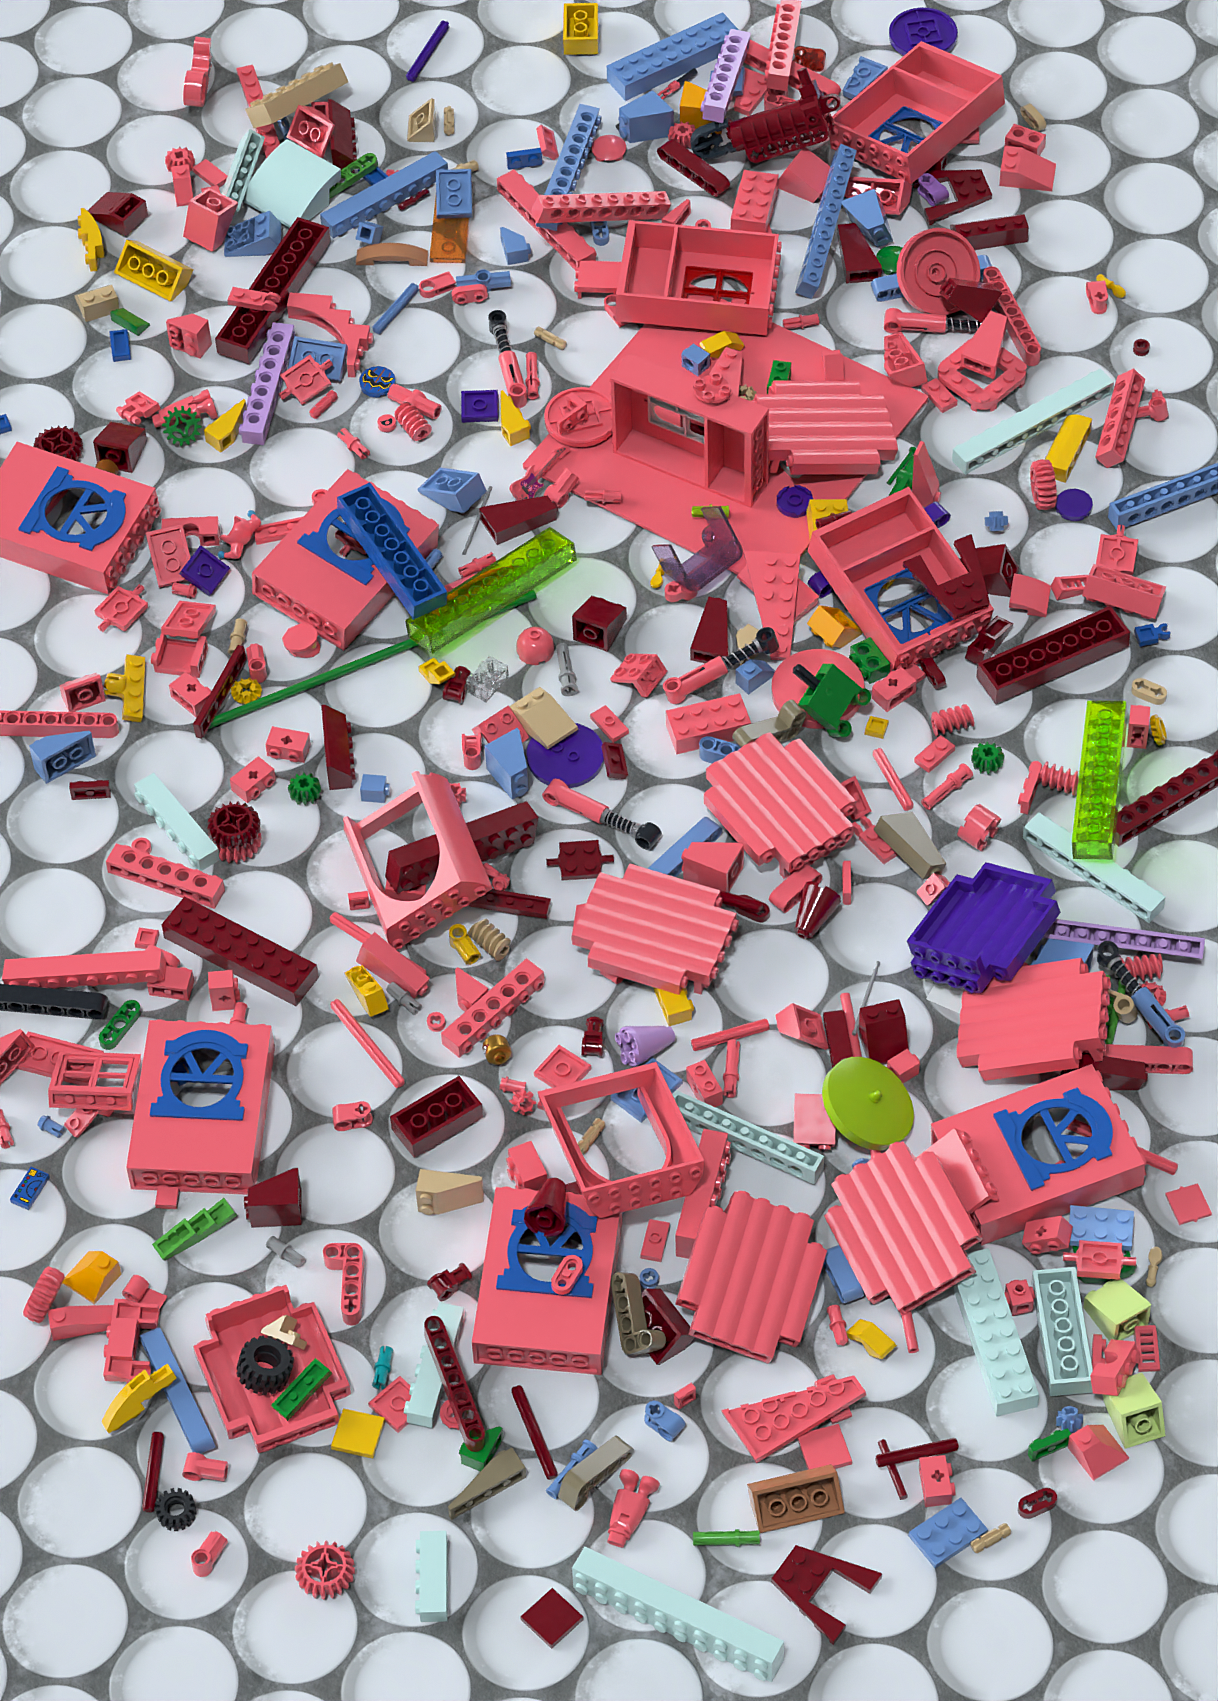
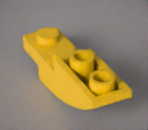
(90, 238)
(128, 1401)

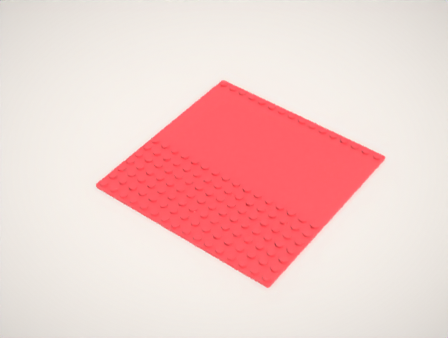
(666, 502)

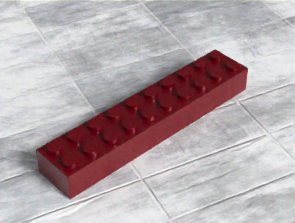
(282, 275)

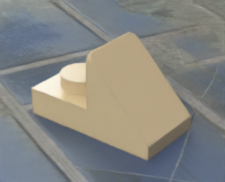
(283, 1330)

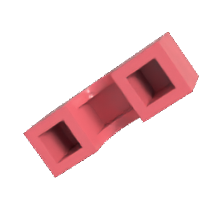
(203, 527)
(1120, 1360)

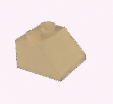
(97, 302)

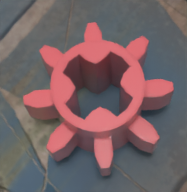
(459, 793)
(525, 1105)

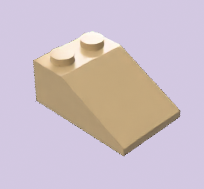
(543, 718)
(444, 1191)

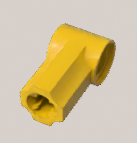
(463, 945)

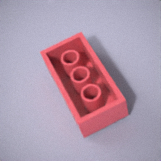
(754, 201)
(710, 718)

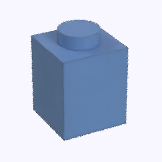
(369, 232)
(374, 788)

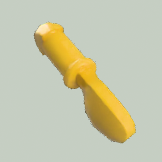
(1117, 290)
(657, 579)

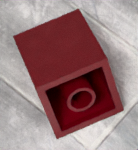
(971, 296)
(121, 445)
(997, 569)
(598, 622)
(883, 1030)
(275, 1201)

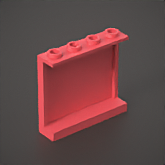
(964, 1169)

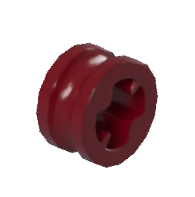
(1141, 347)

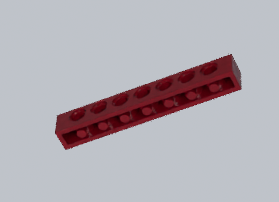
(1167, 799)

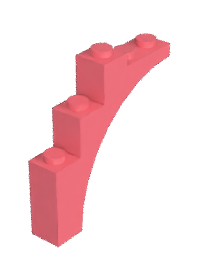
(323, 313)

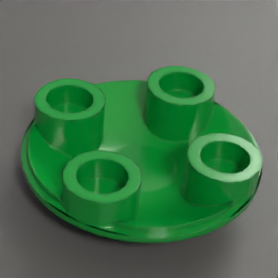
(888, 258)

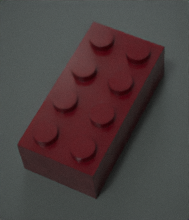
(436, 1116)

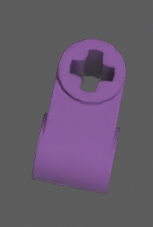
(932, 190)

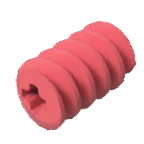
(412, 421)
(951, 718)
(1059, 778)
(1144, 966)

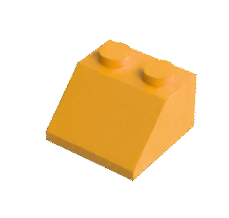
(833, 626)

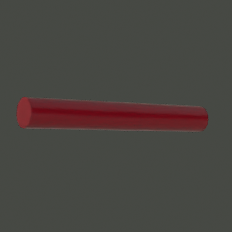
(893, 1472)

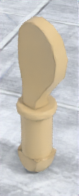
(1155, 1258)

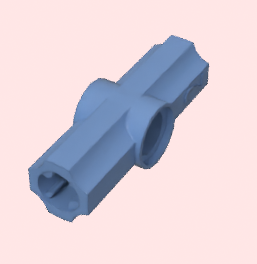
(484, 277)

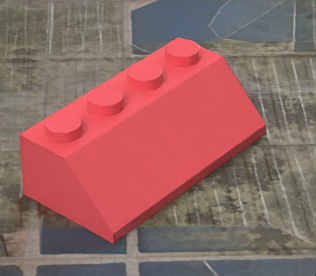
(1123, 591)

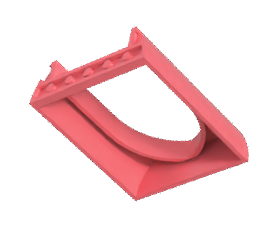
(460, 870)
(683, 1158)

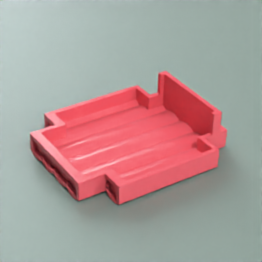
(827, 427)
(780, 803)
(655, 929)
(1035, 1020)
(903, 1227)
(751, 1276)
(252, 1412)

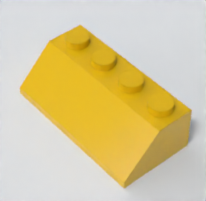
(152, 270)

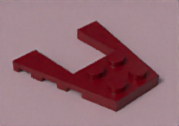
(967, 187)
(962, 593)
(806, 1572)

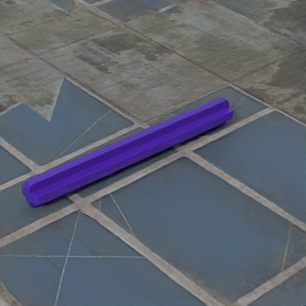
(427, 50)

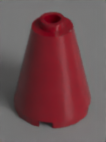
(815, 908)
(548, 1209)

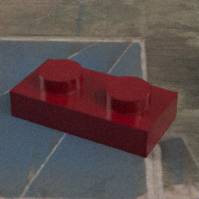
(614, 760)
(90, 790)

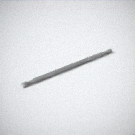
(476, 521)
(866, 995)

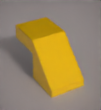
(716, 344)
(436, 672)
(872, 1338)

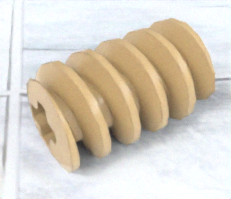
(490, 939)

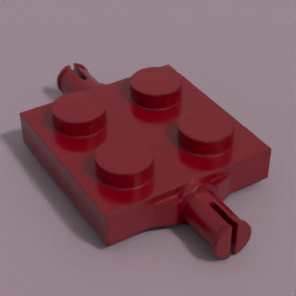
(579, 860)

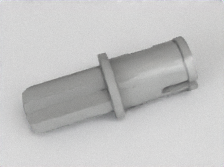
(403, 997)
(285, 1251)

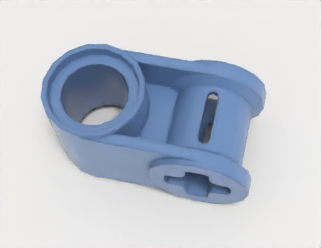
(663, 1420)

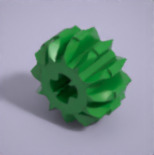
(987, 758)
(304, 788)

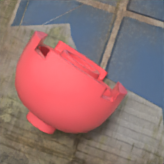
(535, 645)

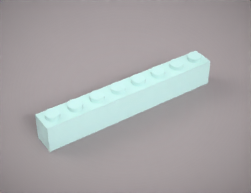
(1100, 873)

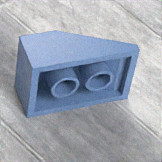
(453, 488)
(61, 753)

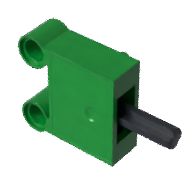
(829, 697)

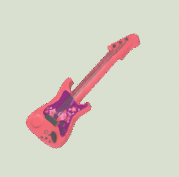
(528, 485)

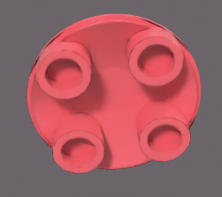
(608, 148)
(712, 388)

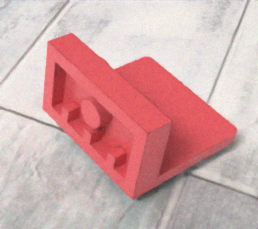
(642, 671)
(499, 725)

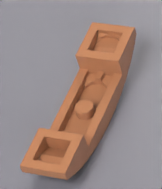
(392, 252)

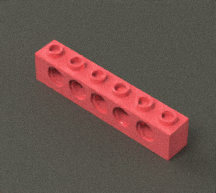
(1120, 418)
(172, 883)
(482, 1010)

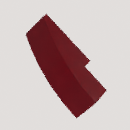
(988, 640)

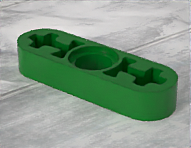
(119, 1033)

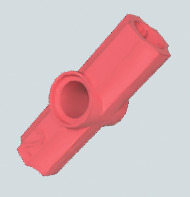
(417, 398)

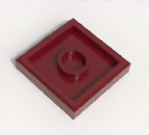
(551, 1618)

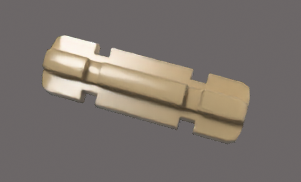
(448, 120)
(550, 338)
(591, 1135)
(990, 1538)

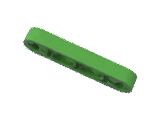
(352, 178)

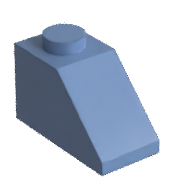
(514, 246)
(753, 675)

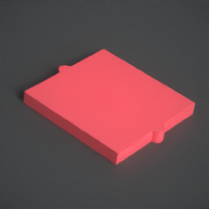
(1188, 1204)

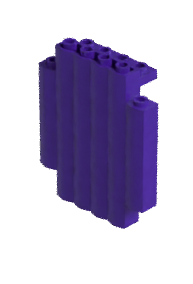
(983, 927)

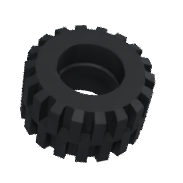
(261, 1378)

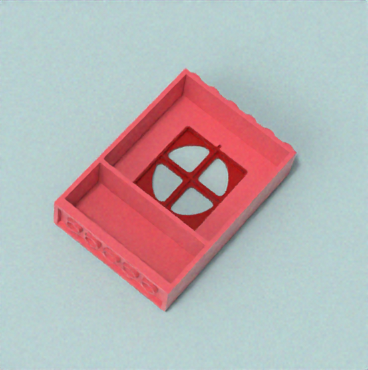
(666, 258)

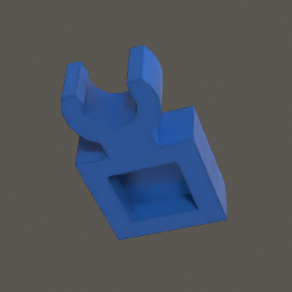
(1150, 635)

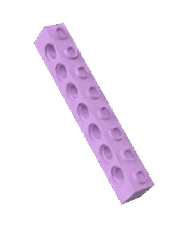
(725, 75)
(267, 384)
(1127, 938)

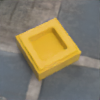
(876, 727)

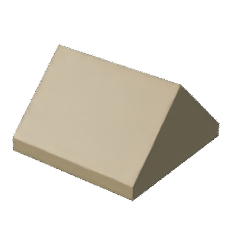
(422, 123)

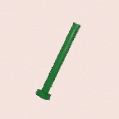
(911, 452)

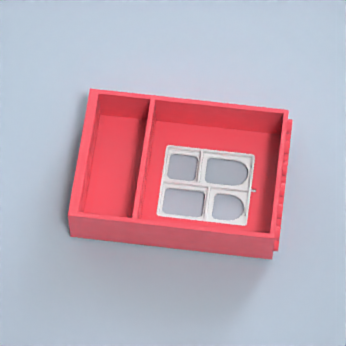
(725, 460)

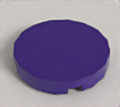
(793, 501)
(1074, 504)

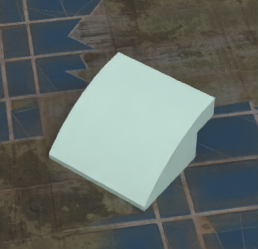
(292, 184)

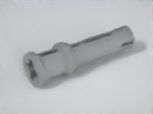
(566, 676)

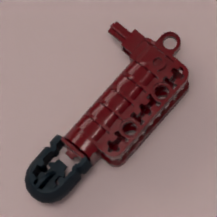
(772, 126)

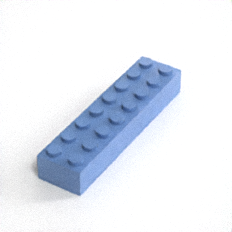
(669, 57)

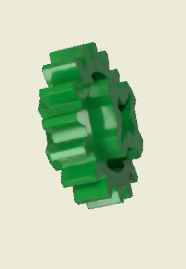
(172, 429)

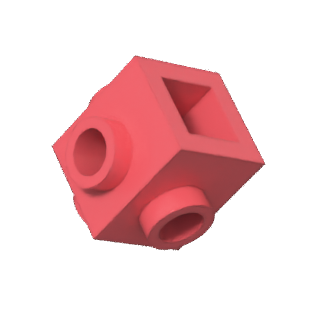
(1019, 1297)

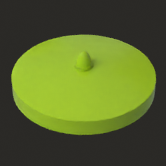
(867, 1103)

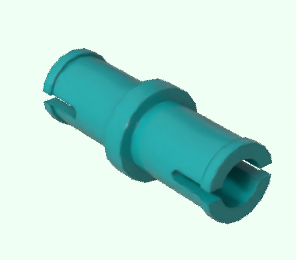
(382, 1367)

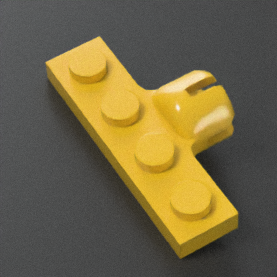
(128, 687)

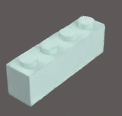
(433, 1576)

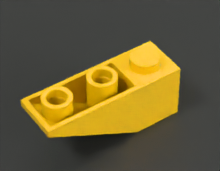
(513, 425)
(226, 428)
(367, 990)

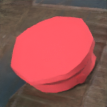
(302, 640)

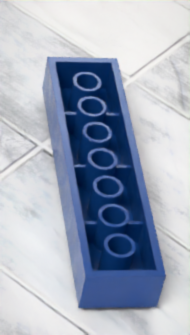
(391, 550)

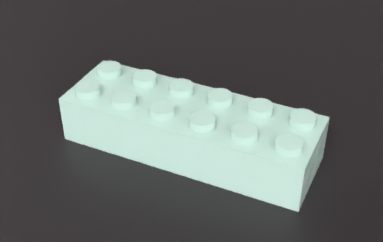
(1062, 1331)

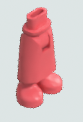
(201, 404)
(629, 1506)

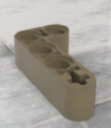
(783, 726)
(631, 1316)
(592, 1471)

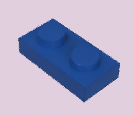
(524, 158)

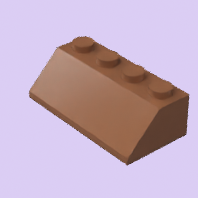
(796, 1498)

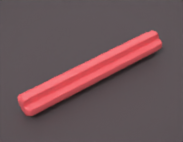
(893, 779)
(729, 1034)

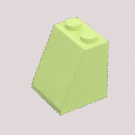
(1117, 1309)
(1136, 1412)

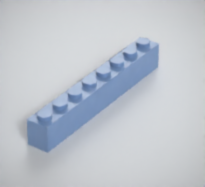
(383, 194)

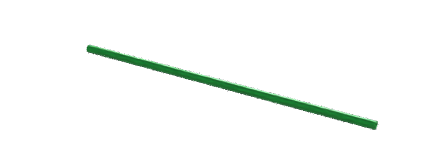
(335, 673)

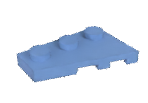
(863, 76)

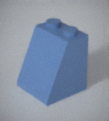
(645, 118)
(869, 216)
(507, 763)
(1061, 950)

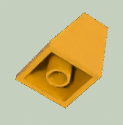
(691, 105)

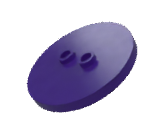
(922, 25)
(572, 760)

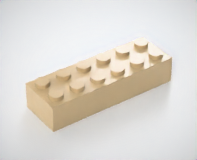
(298, 92)

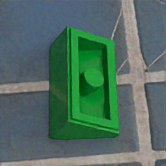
(129, 321)

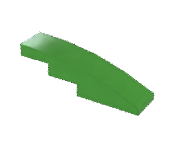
(194, 1230)

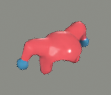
(239, 535)

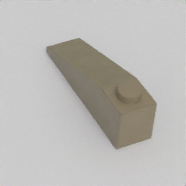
(495, 1477)

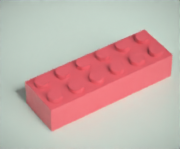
(716, 1155)

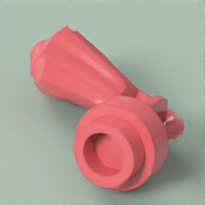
(499, 881)

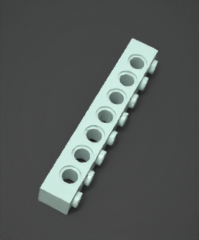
(752, 1139)

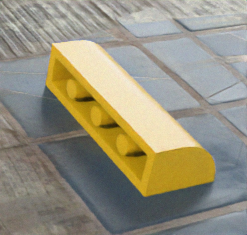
(1068, 445)

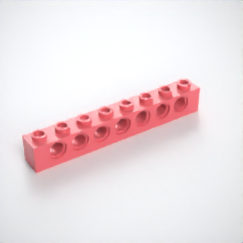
(782, 44)
(601, 207)

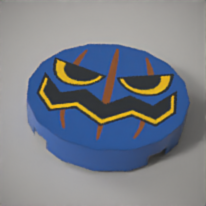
(376, 381)

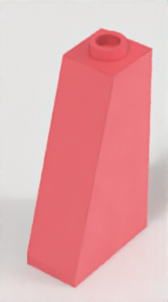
(985, 346)
(392, 966)

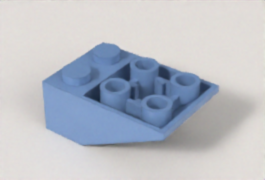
(253, 236)

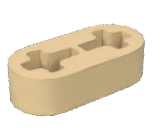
(1033, 117)
(1149, 691)

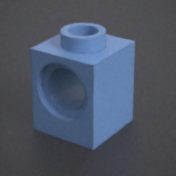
(695, 359)

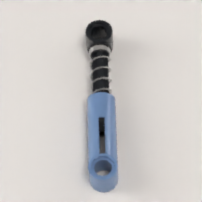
(1142, 997)

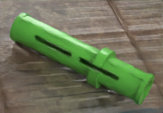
(726, 1538)

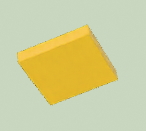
(358, 1433)

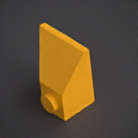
(93, 1275)

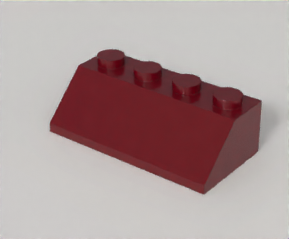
(342, 136)
(994, 231)
(337, 749)

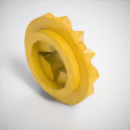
(246, 696)
(1158, 729)

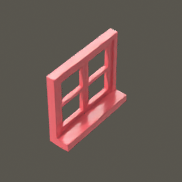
(92, 1095)

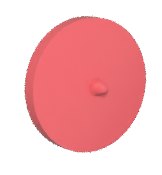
(928, 262)
(788, 686)

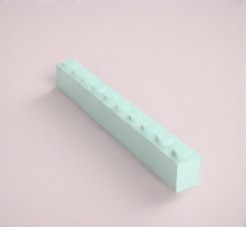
(1032, 421)

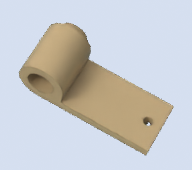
(1123, 1006)

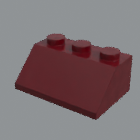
(664, 1316)

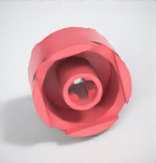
(979, 826)

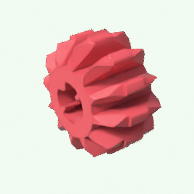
(681, 133)
(179, 157)

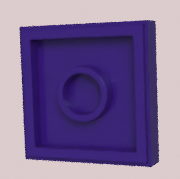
(479, 406)
(204, 570)

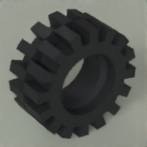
(176, 1498)

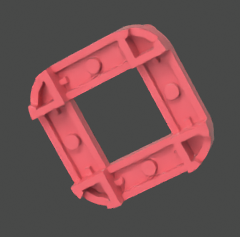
(980, 398)

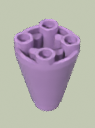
(642, 1042)

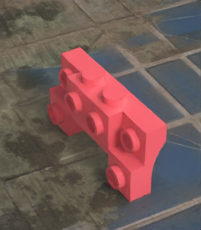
(123, 1337)

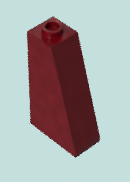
(856, 255)
(517, 517)
(711, 633)
(1116, 1072)

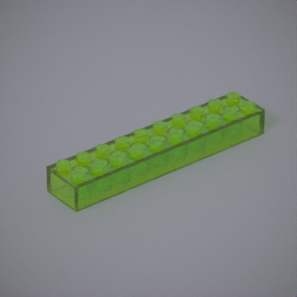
(493, 589)
(1099, 780)

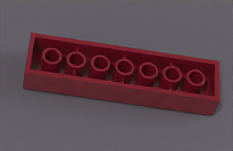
(1053, 654)
(491, 834)
(240, 950)

